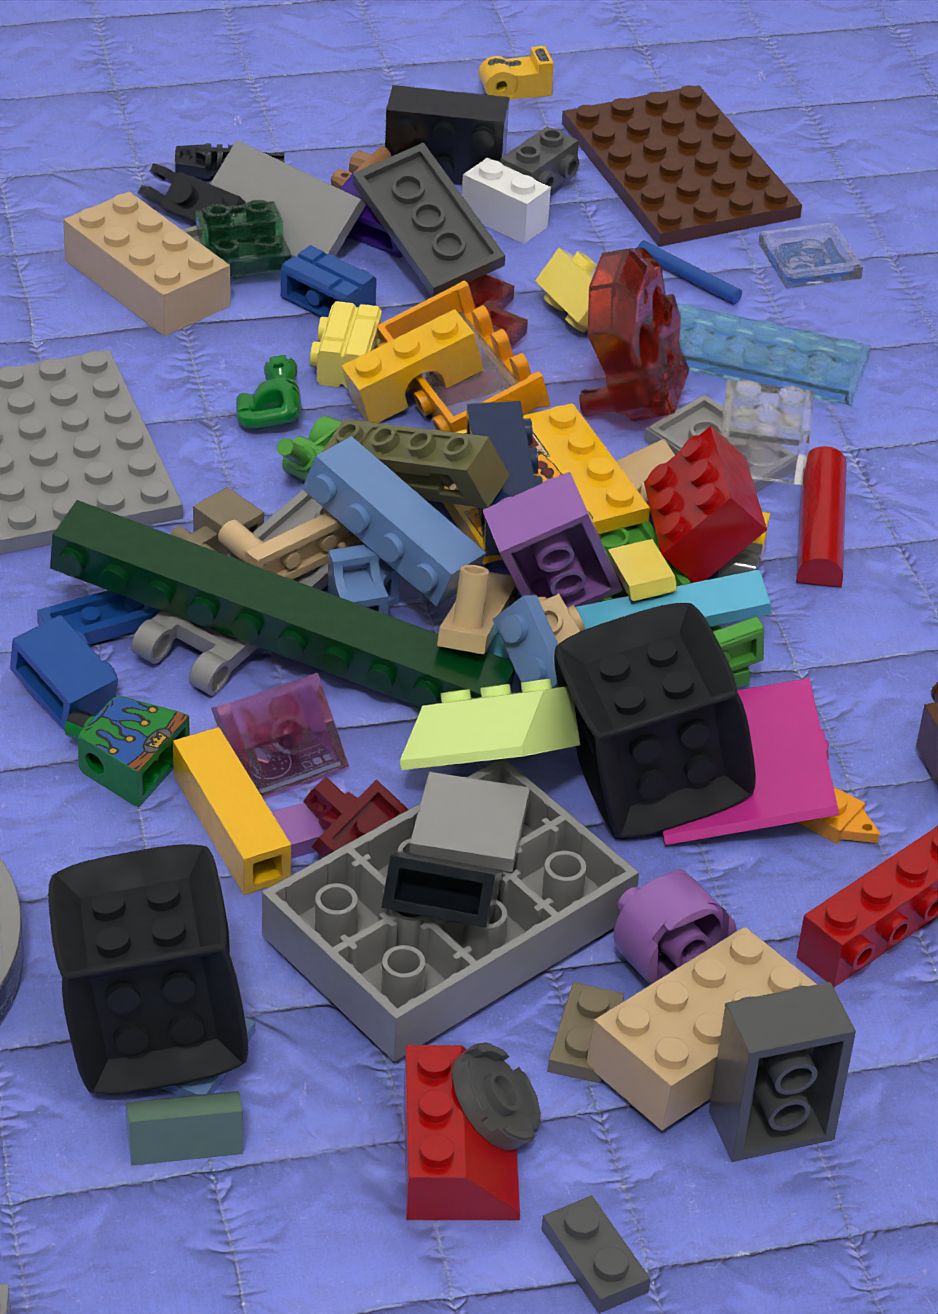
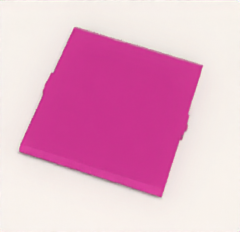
(789, 766)

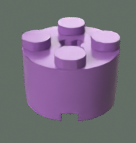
(668, 924)

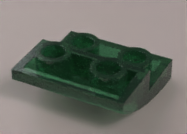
(244, 236)

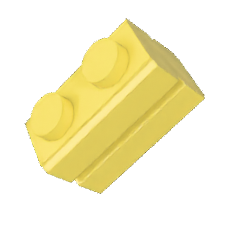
(343, 337)

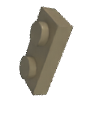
(575, 1030)

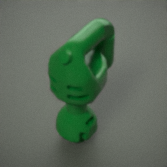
(274, 400)

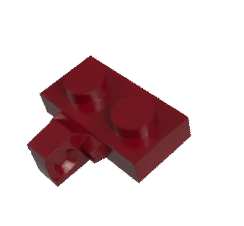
(349, 816)

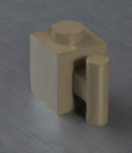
(216, 511)

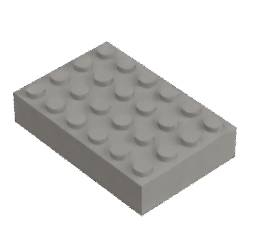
(420, 974)

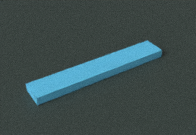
(718, 599)

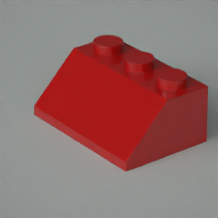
(447, 1162)

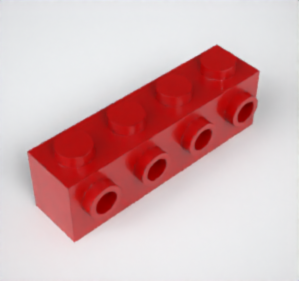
(872, 912)

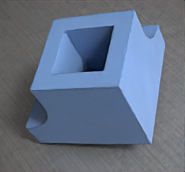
(362, 578)

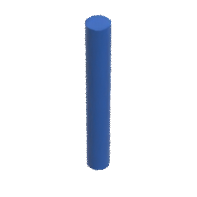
(693, 274)

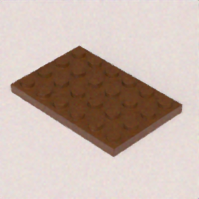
(680, 165)

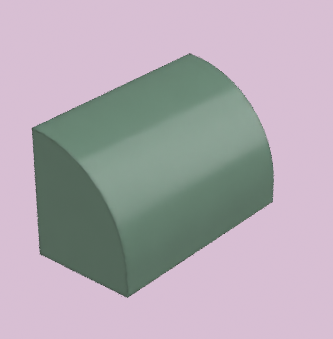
(185, 1128)

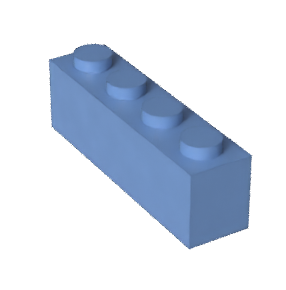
(391, 519)

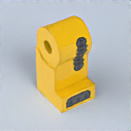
(518, 76)

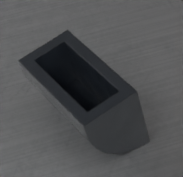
(441, 888)

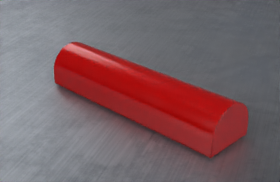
(822, 518)

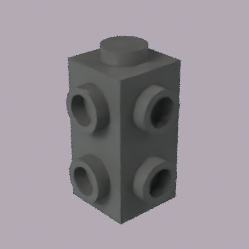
(546, 157)

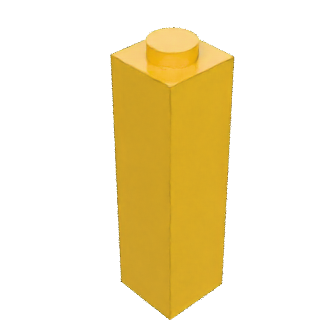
(231, 810)

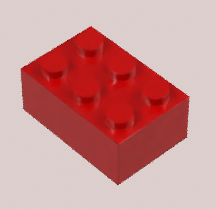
(704, 505)

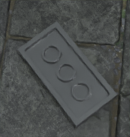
(428, 219)

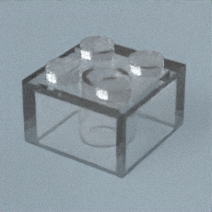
(769, 428)

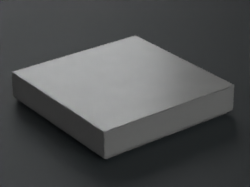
(470, 821)

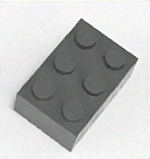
(781, 1071)

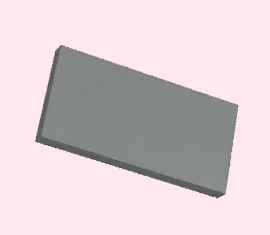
(309, 207)

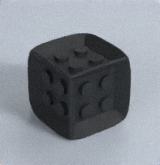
(657, 719)
(147, 969)

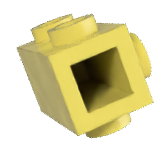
(567, 285)

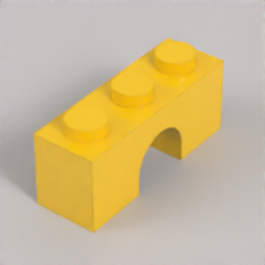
(382, 375)

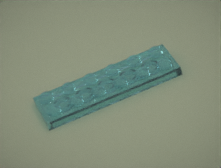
(771, 354)

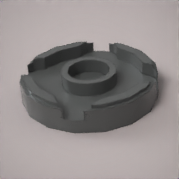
(495, 1097)

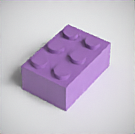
(552, 544)

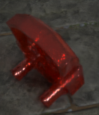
(634, 337)

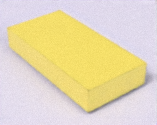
(642, 570)

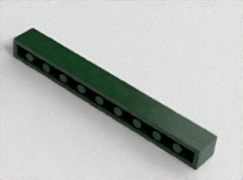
(267, 609)

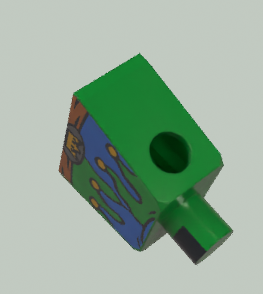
(127, 745)

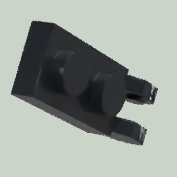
(186, 194)

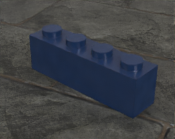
(510, 436)

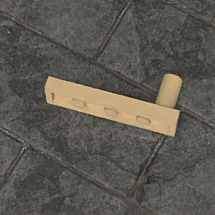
(292, 551)
(478, 600)

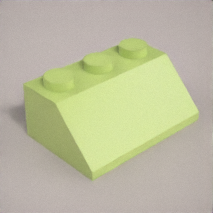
(492, 725)

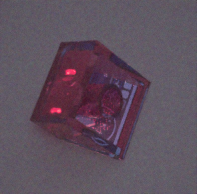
(283, 734)

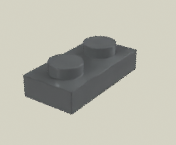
(595, 1254)

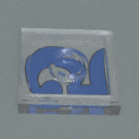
(810, 255)

